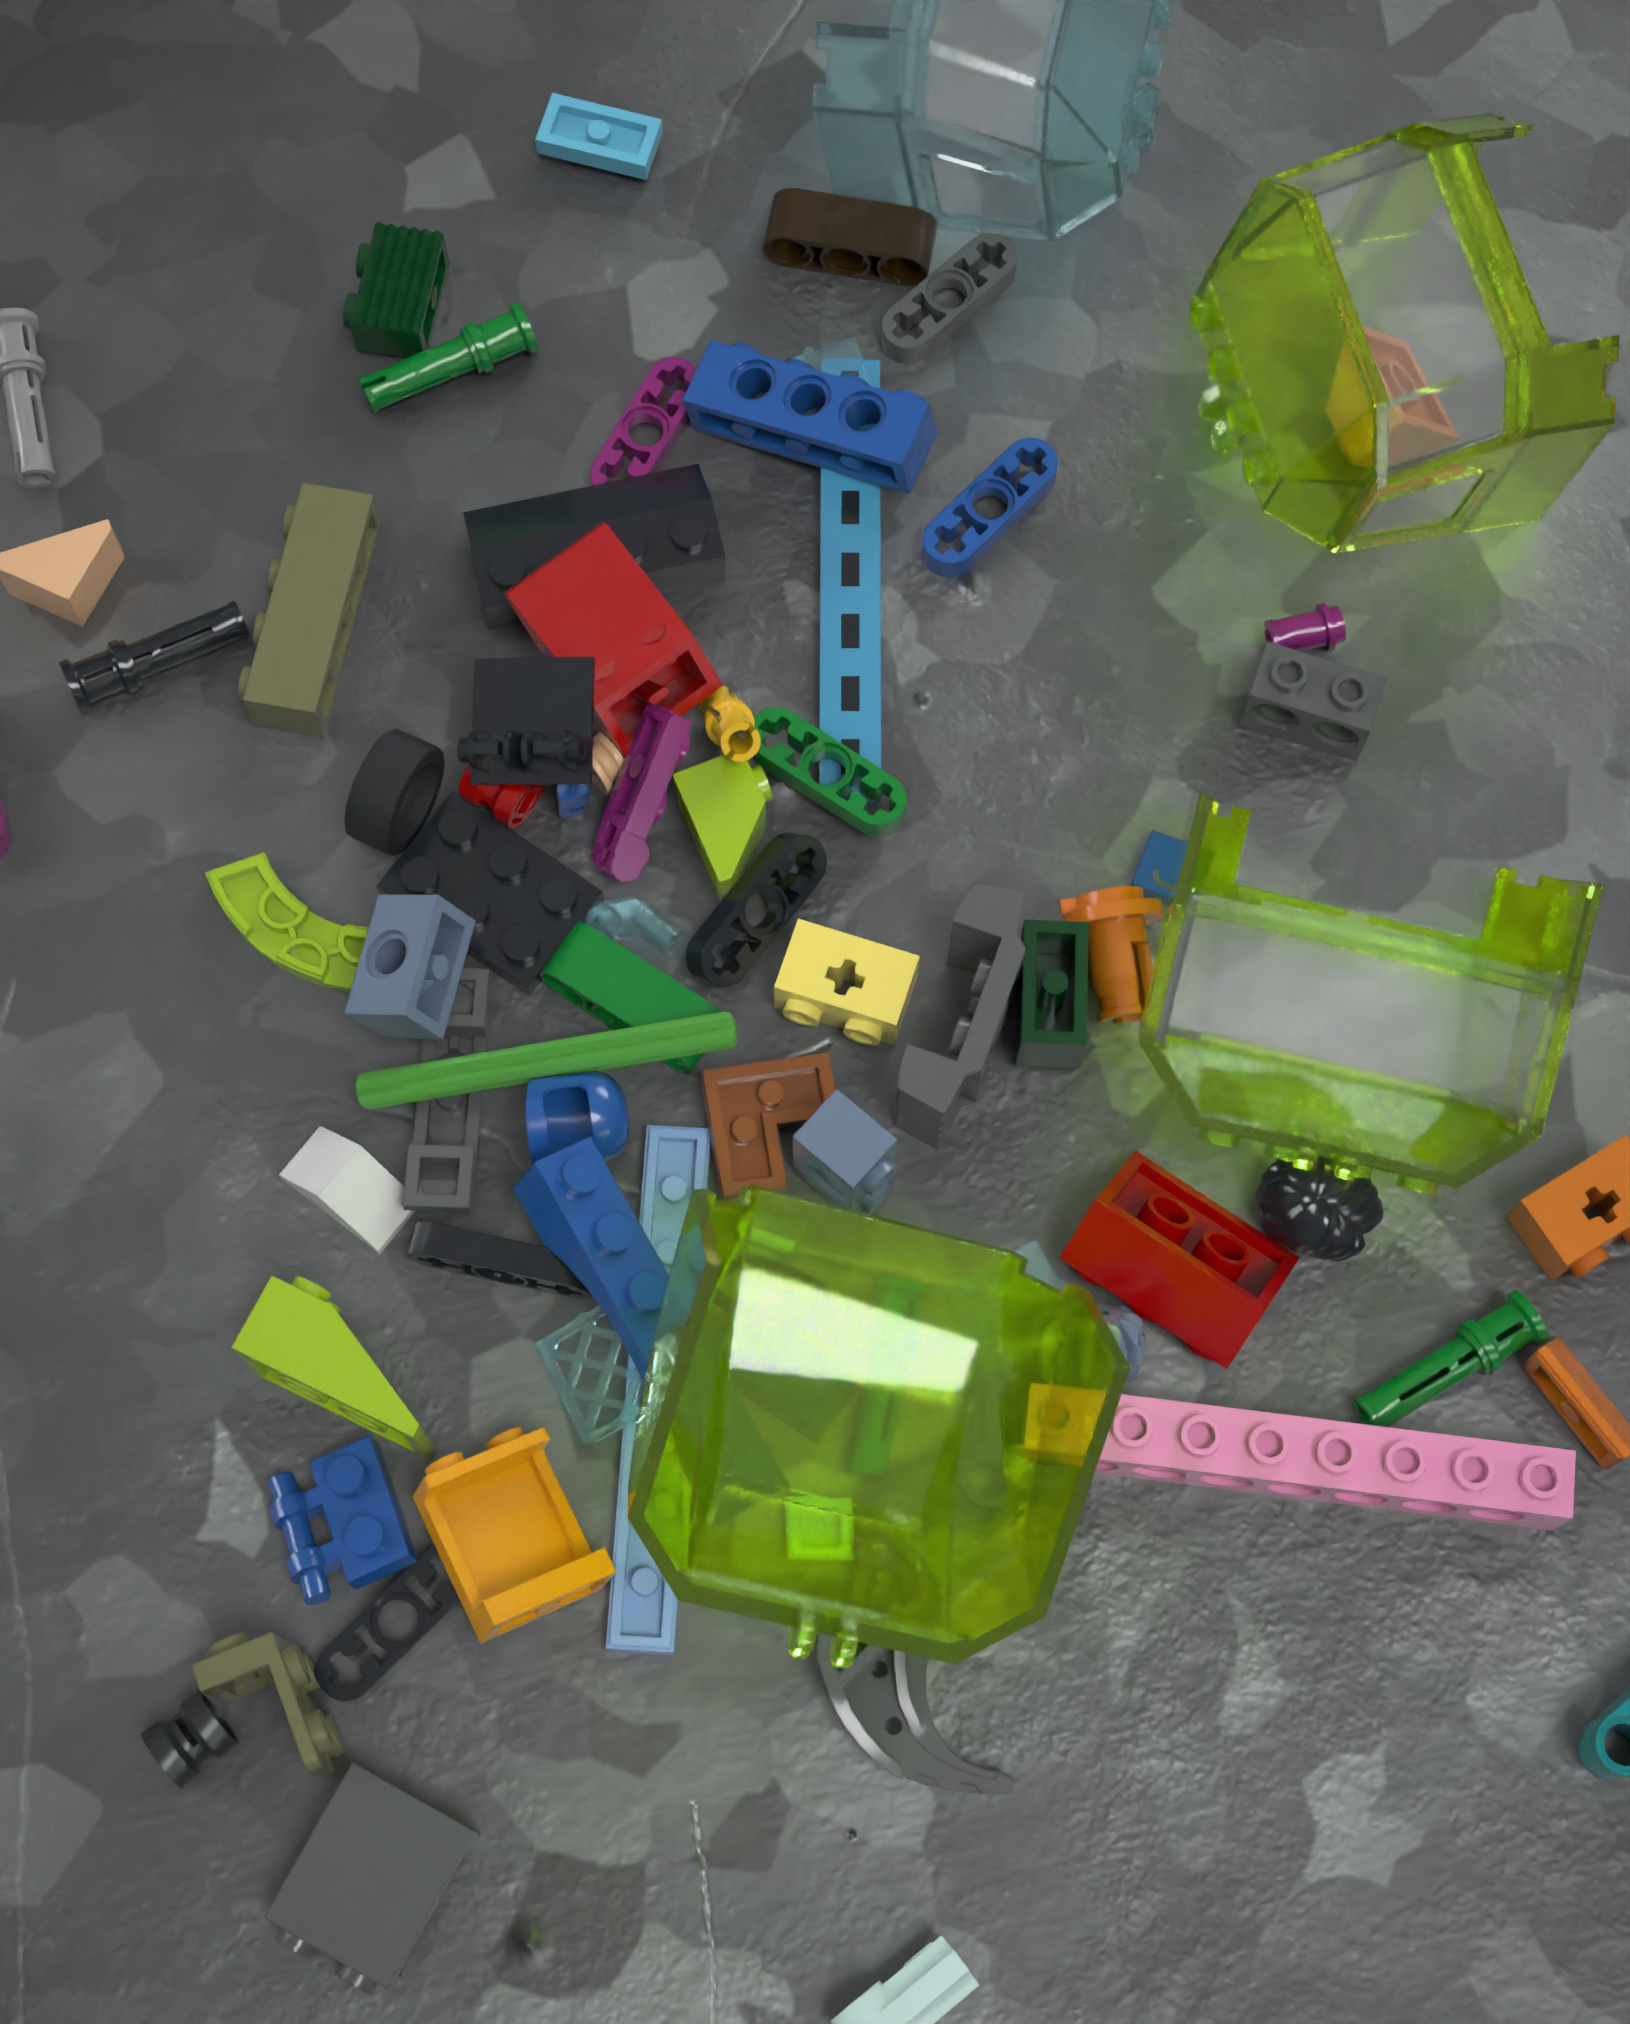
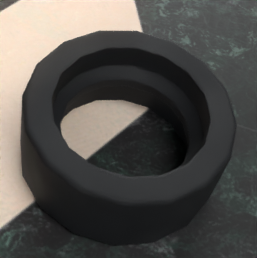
(394, 791)

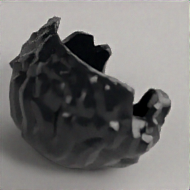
(1317, 1210)

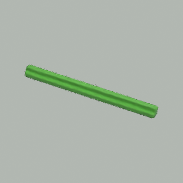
(549, 1058)

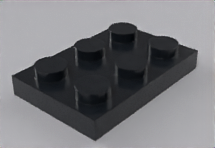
(502, 881)

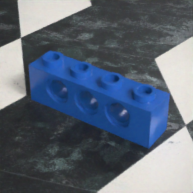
(829, 439)

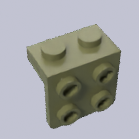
(245, 1666)

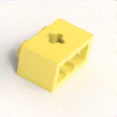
(820, 962)

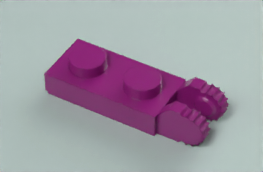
(640, 793)

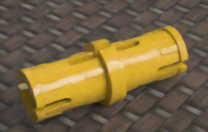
(725, 728)

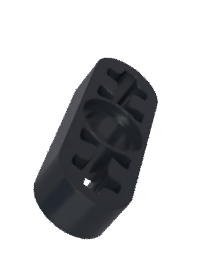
(783, 901)
(493, 1259)
(372, 1669)

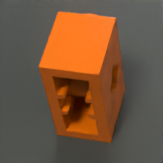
(1553, 1218)

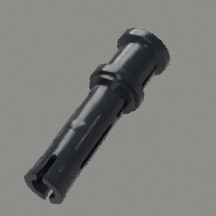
(225, 627)

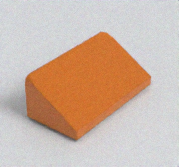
(1580, 1402)

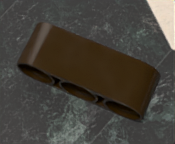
(850, 237)

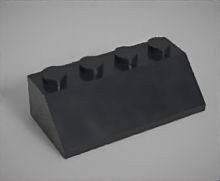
(658, 517)

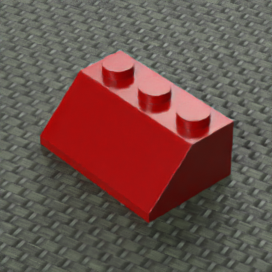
(1179, 1259)

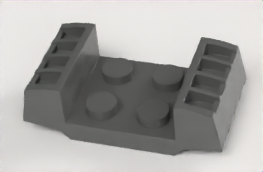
(988, 945)

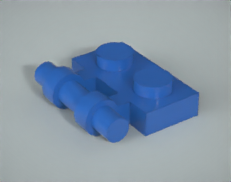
(361, 1514)

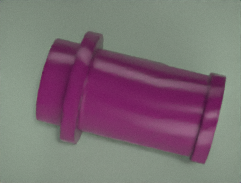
(1308, 630)

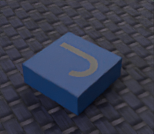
(1157, 866)

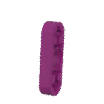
(646, 409)

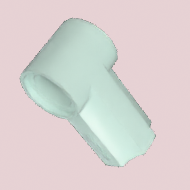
(917, 1993)

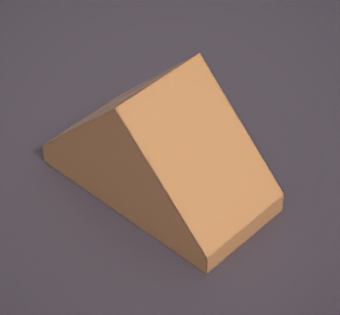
(64, 571)

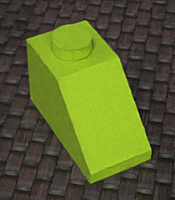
(724, 814)

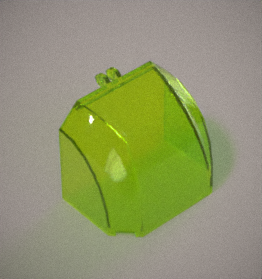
(866, 1427)

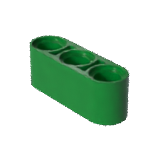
(620, 986)

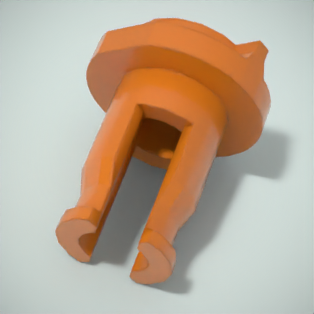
(1117, 947)

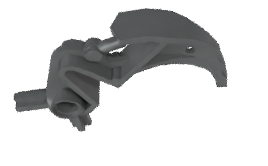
(917, 1750)

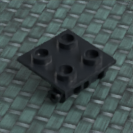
(531, 721)

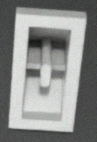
(349, 1187)

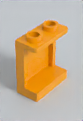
(508, 1533)

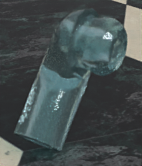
(634, 918)

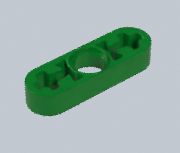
(873, 780)

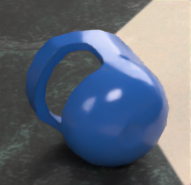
(573, 1108)

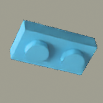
(599, 136)

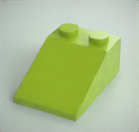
(309, 1350)

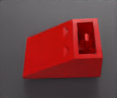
(607, 608)

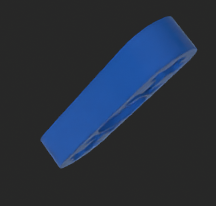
(995, 482)

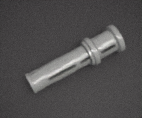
(21, 378)

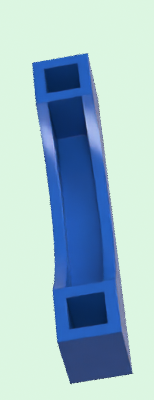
(599, 1239)

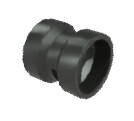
(177, 1749)

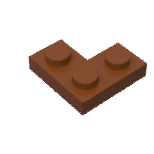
(747, 1108)

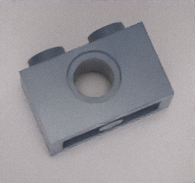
(410, 966)
(845, 1155)

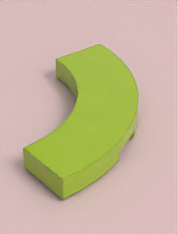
(285, 927)

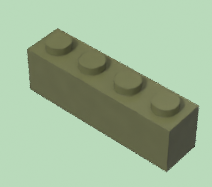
(310, 610)

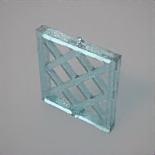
(547, 1348)

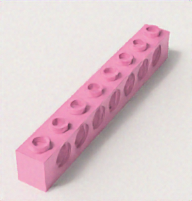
(1340, 1462)

